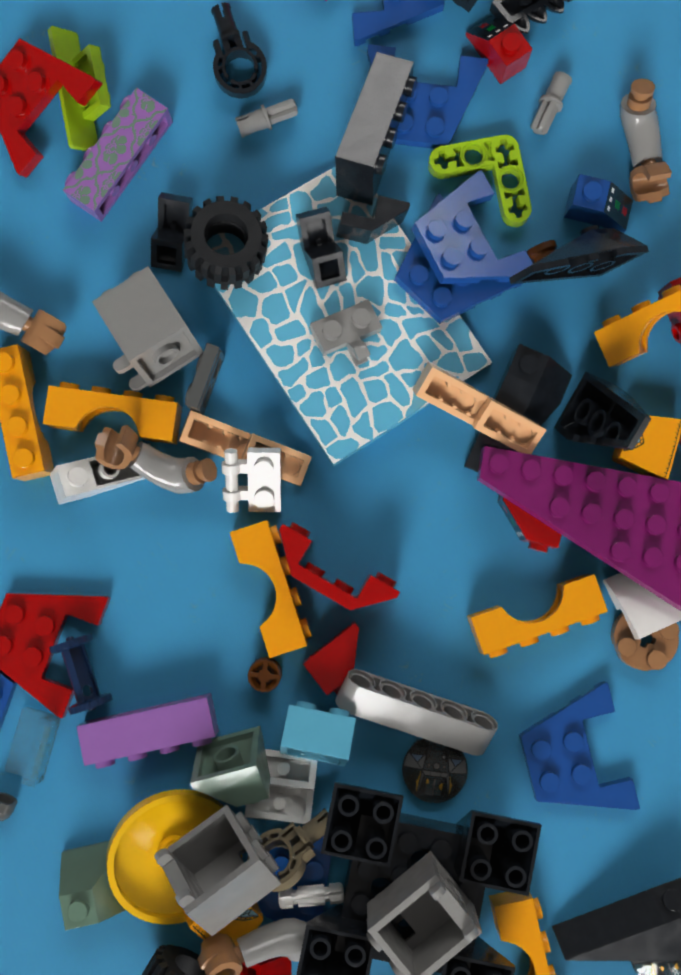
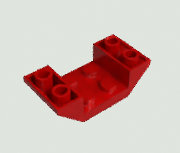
(373, 590)

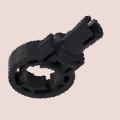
(229, 38)

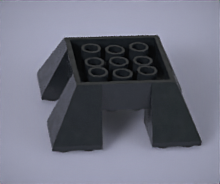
(475, 852)

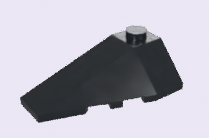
(586, 256)
(530, 386)
(602, 415)
(627, 930)

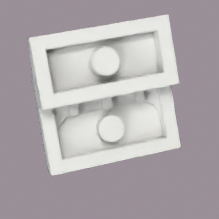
(641, 608)
(290, 790)

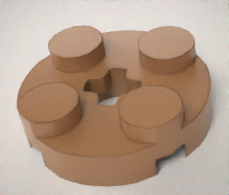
(653, 655)

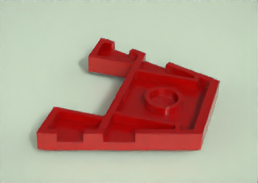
(26, 87)
(27, 631)

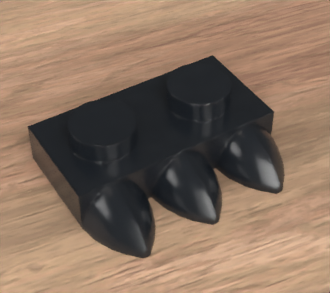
(524, 10)

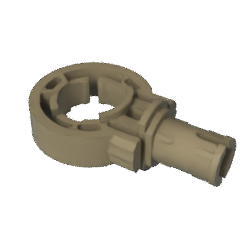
(300, 845)

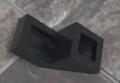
(385, 216)
(168, 238)
(319, 248)

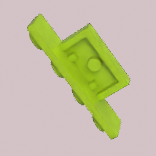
(79, 118)

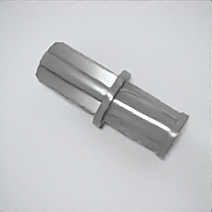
(551, 103)
(265, 117)

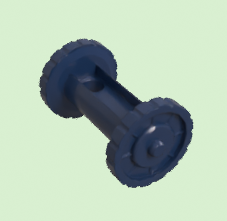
(80, 673)

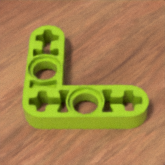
(490, 161)

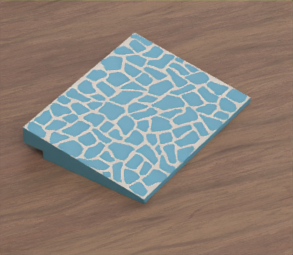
(340, 401)

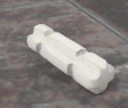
(311, 895)

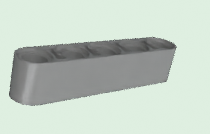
(416, 712)

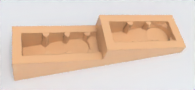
(478, 409)
(216, 437)

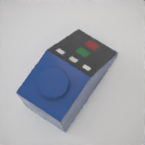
(598, 203)

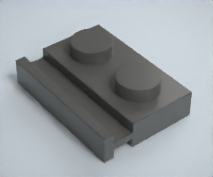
(205, 379)

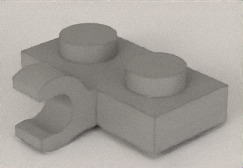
(347, 330)

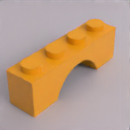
(628, 336)
(74, 409)
(25, 444)
(574, 602)
(284, 628)
(518, 924)

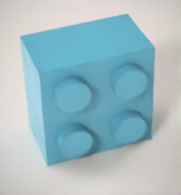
(318, 733)

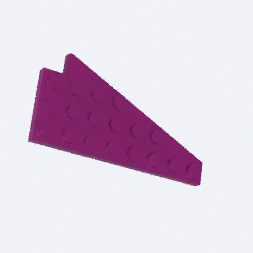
(610, 513)

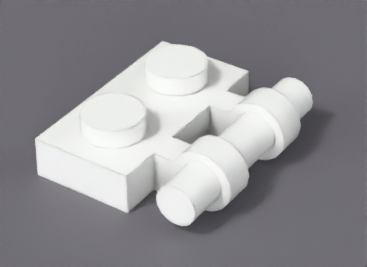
(264, 479)

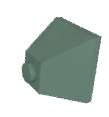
(233, 768)
(85, 887)

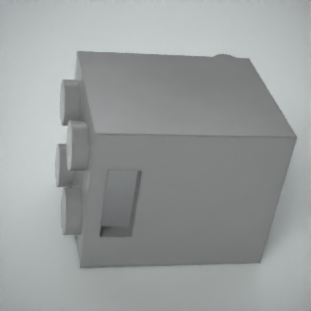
(146, 329)
(210, 873)
(436, 911)

